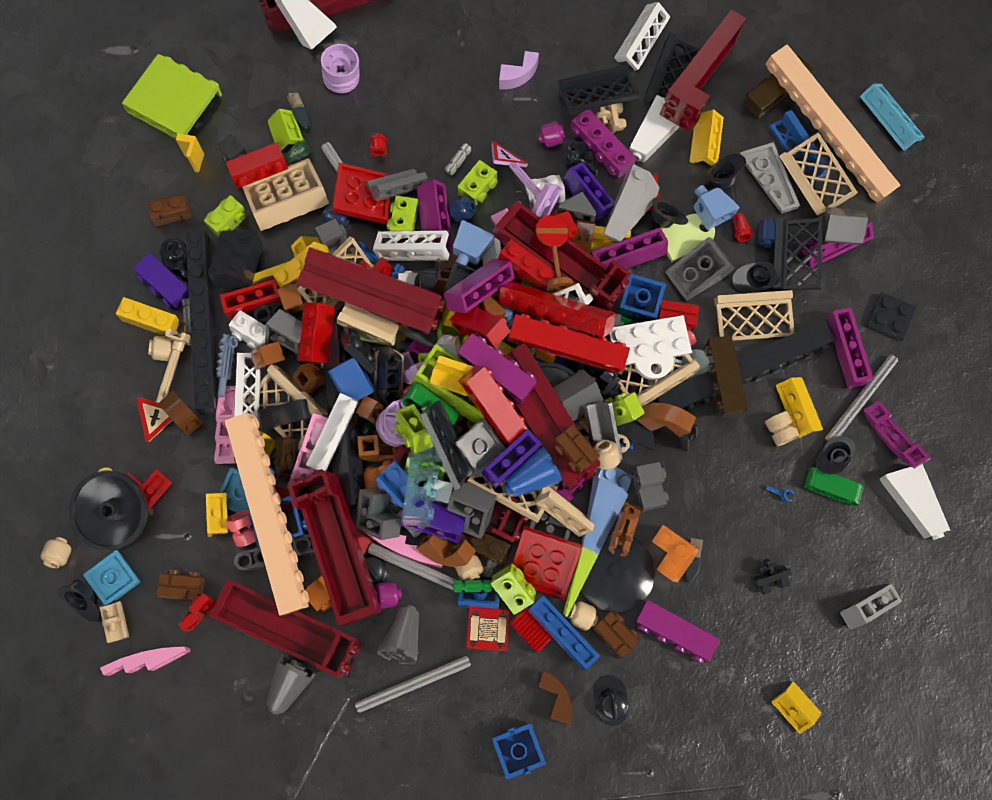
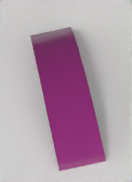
(894, 437)

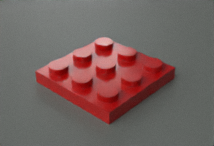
(354, 197)
(547, 561)

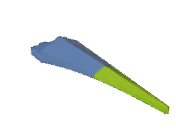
(605, 504)

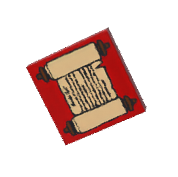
(488, 629)

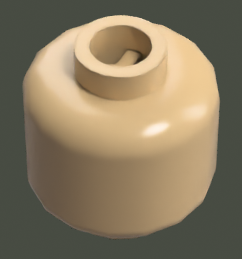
(160, 348)
(608, 453)
(56, 552)
(470, 571)
(582, 616)

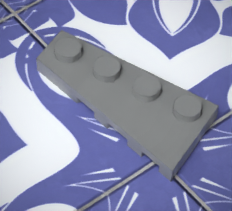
(770, 174)

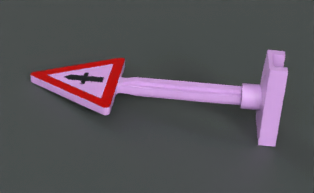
(544, 198)

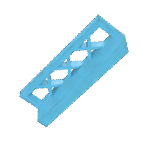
(891, 116)

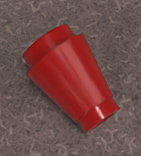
(741, 228)

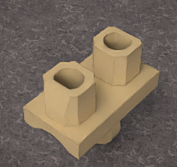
(609, 116)
(114, 622)

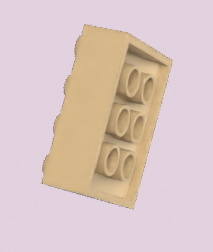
(286, 195)

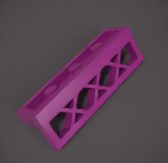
(831, 249)

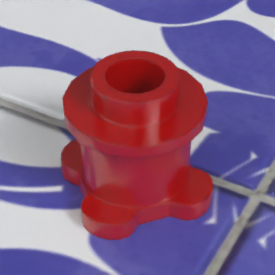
(378, 145)

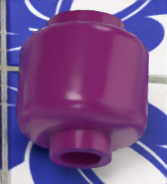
(551, 134)
(388, 594)

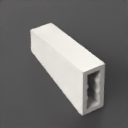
(306, 21)
(652, 132)
(917, 499)

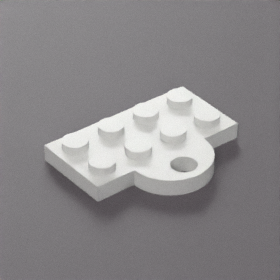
(654, 344)

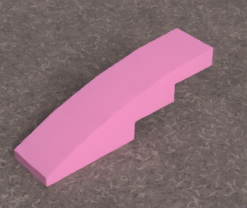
(225, 410)
(311, 437)
(400, 546)
(151, 659)

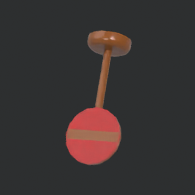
(554, 233)

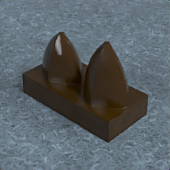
(286, 456)

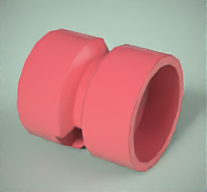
(242, 526)

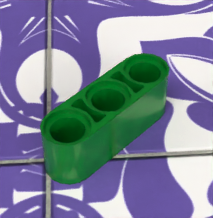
(421, 397)
(834, 487)

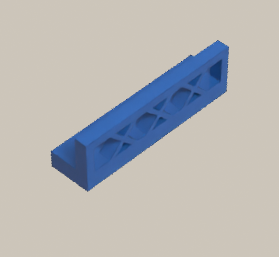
(798, 135)
(564, 633)

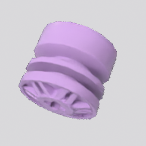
(340, 68)
(385, 424)

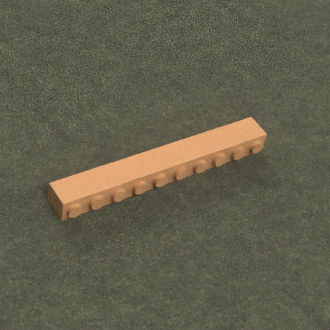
(832, 124)
(267, 514)

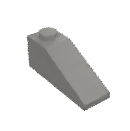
(870, 607)

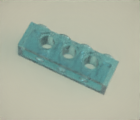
(421, 515)

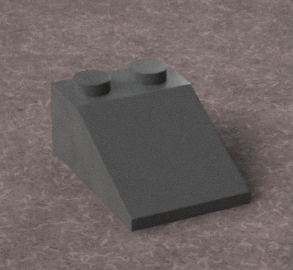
(700, 269)

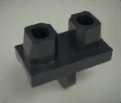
(610, 384)
(769, 573)

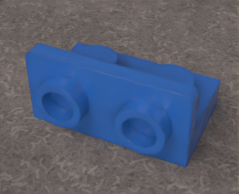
(394, 481)

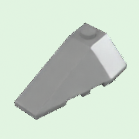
(631, 203)

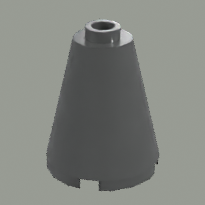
(402, 637)
(288, 682)

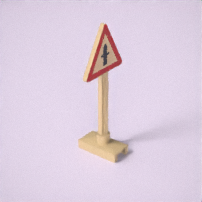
(152, 415)

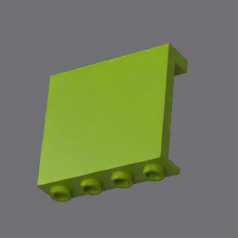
(170, 96)

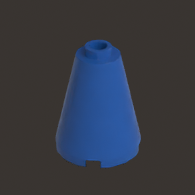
(533, 474)

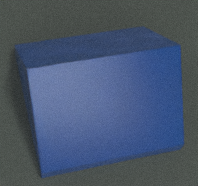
(351, 379)
(479, 599)

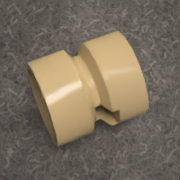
(782, 428)

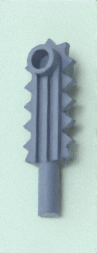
(225, 361)

